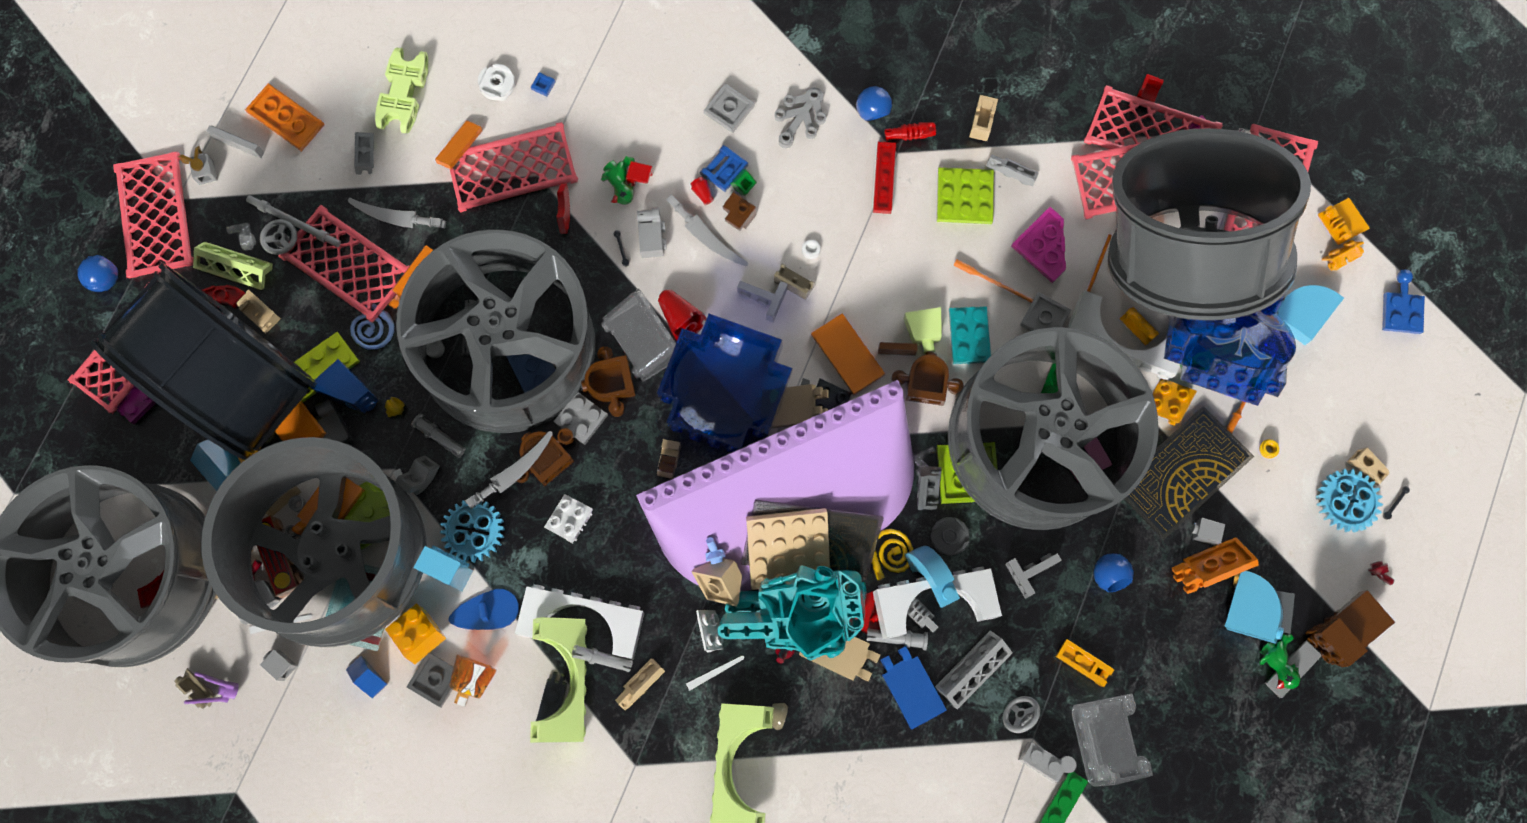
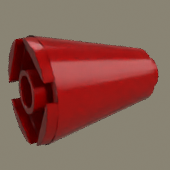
(680, 313)

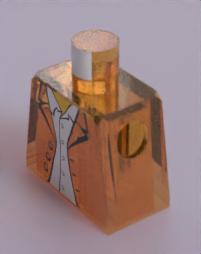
(470, 678)

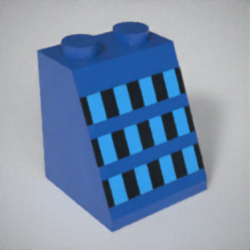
(344, 388)

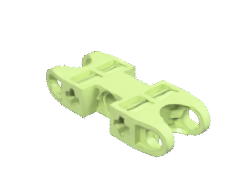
(399, 102)

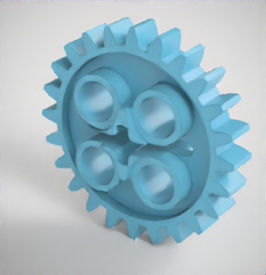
(1332, 493)
(468, 546)

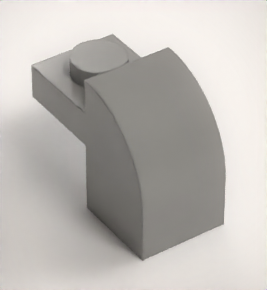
(419, 476)

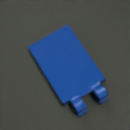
(912, 689)

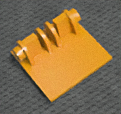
(1343, 221)
(1172, 400)

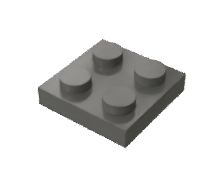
(432, 680)

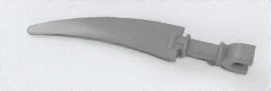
(397, 217)
(703, 234)
(511, 474)

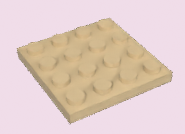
(786, 541)

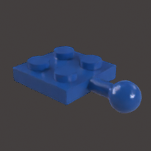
(1401, 310)

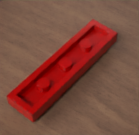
(884, 177)

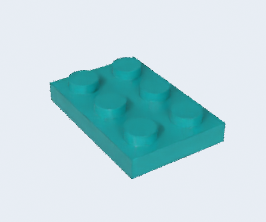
(969, 335)

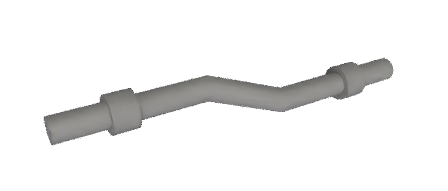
(320, 235)

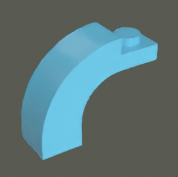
(935, 571)

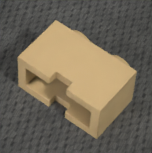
(983, 118)

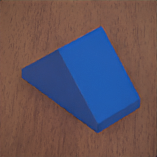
(366, 677)

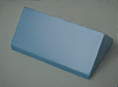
(214, 462)

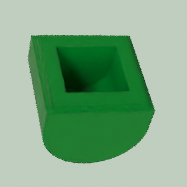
(743, 182)

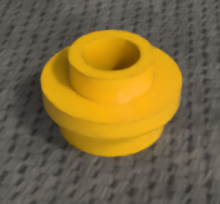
(1274, 448)

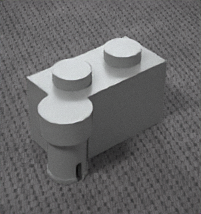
(650, 233)
(1046, 763)

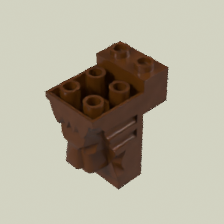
(1350, 630)

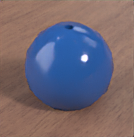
(873, 103)
(97, 273)
(1113, 572)

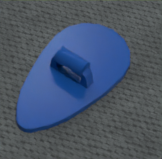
(486, 611)

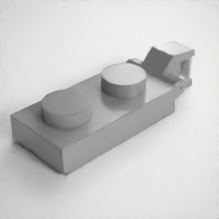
(1012, 169)

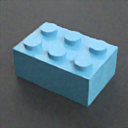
(444, 567)

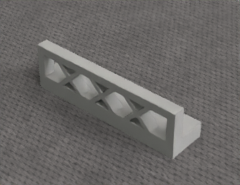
(972, 666)

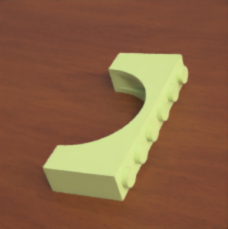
(568, 720)
(735, 725)

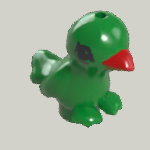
(616, 176)
(1277, 658)

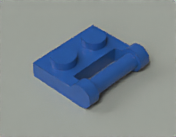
(727, 171)

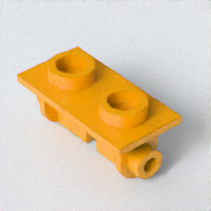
(1337, 256)
(1139, 326)

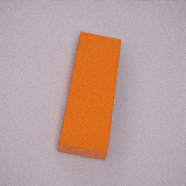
(458, 144)

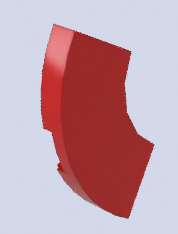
(563, 214)
(225, 294)

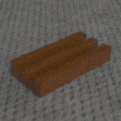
(890, 348)

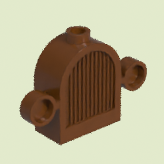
(609, 380)
(928, 380)
(552, 459)

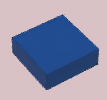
(543, 84)

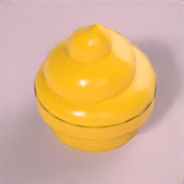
(394, 407)

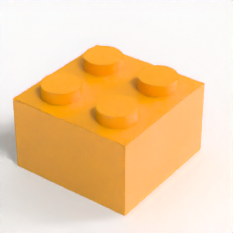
(415, 633)

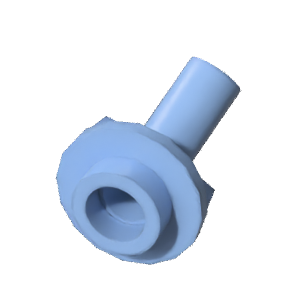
(715, 555)

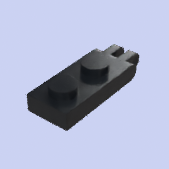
(552, 696)

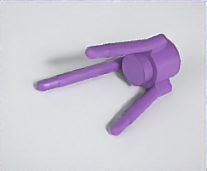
(226, 690)

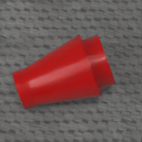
(702, 190)

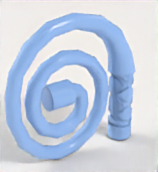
(369, 331)

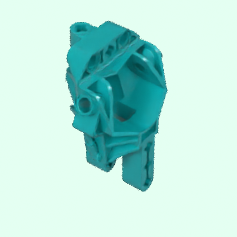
(793, 624)

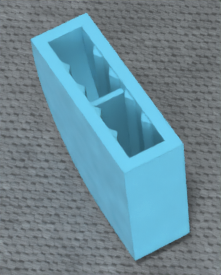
(1308, 310)
(1255, 609)

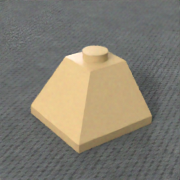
(720, 581)

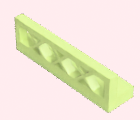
(228, 258)

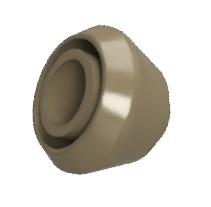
(779, 715)

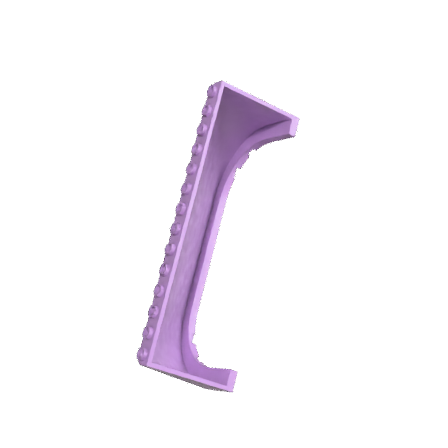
(838, 460)

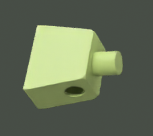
(924, 327)

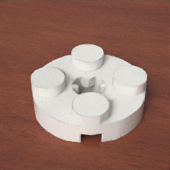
(500, 91)

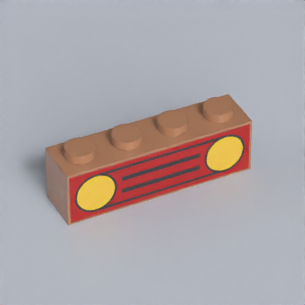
(280, 570)

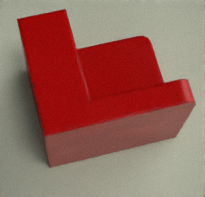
(1150, 88)
(638, 173)

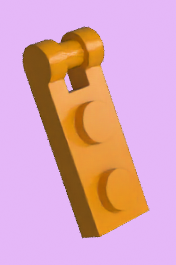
(1084, 662)

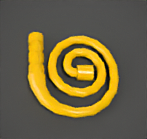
(894, 551)

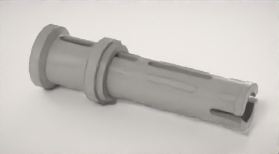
(432, 431)
(908, 640)

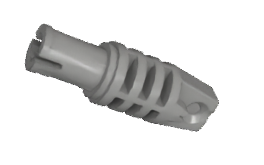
(921, 615)

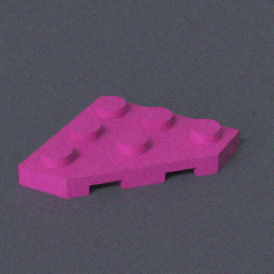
(1044, 245)

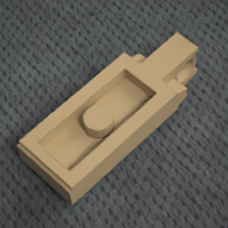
(639, 683)

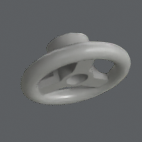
(284, 243)
(1024, 717)

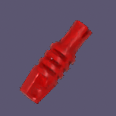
(911, 131)

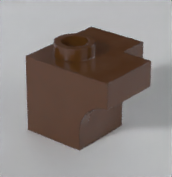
(739, 212)

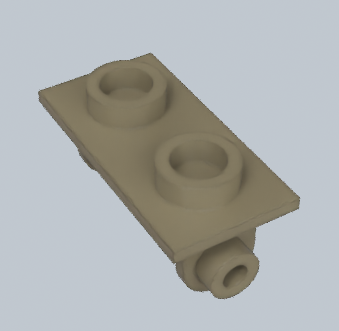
(196, 686)

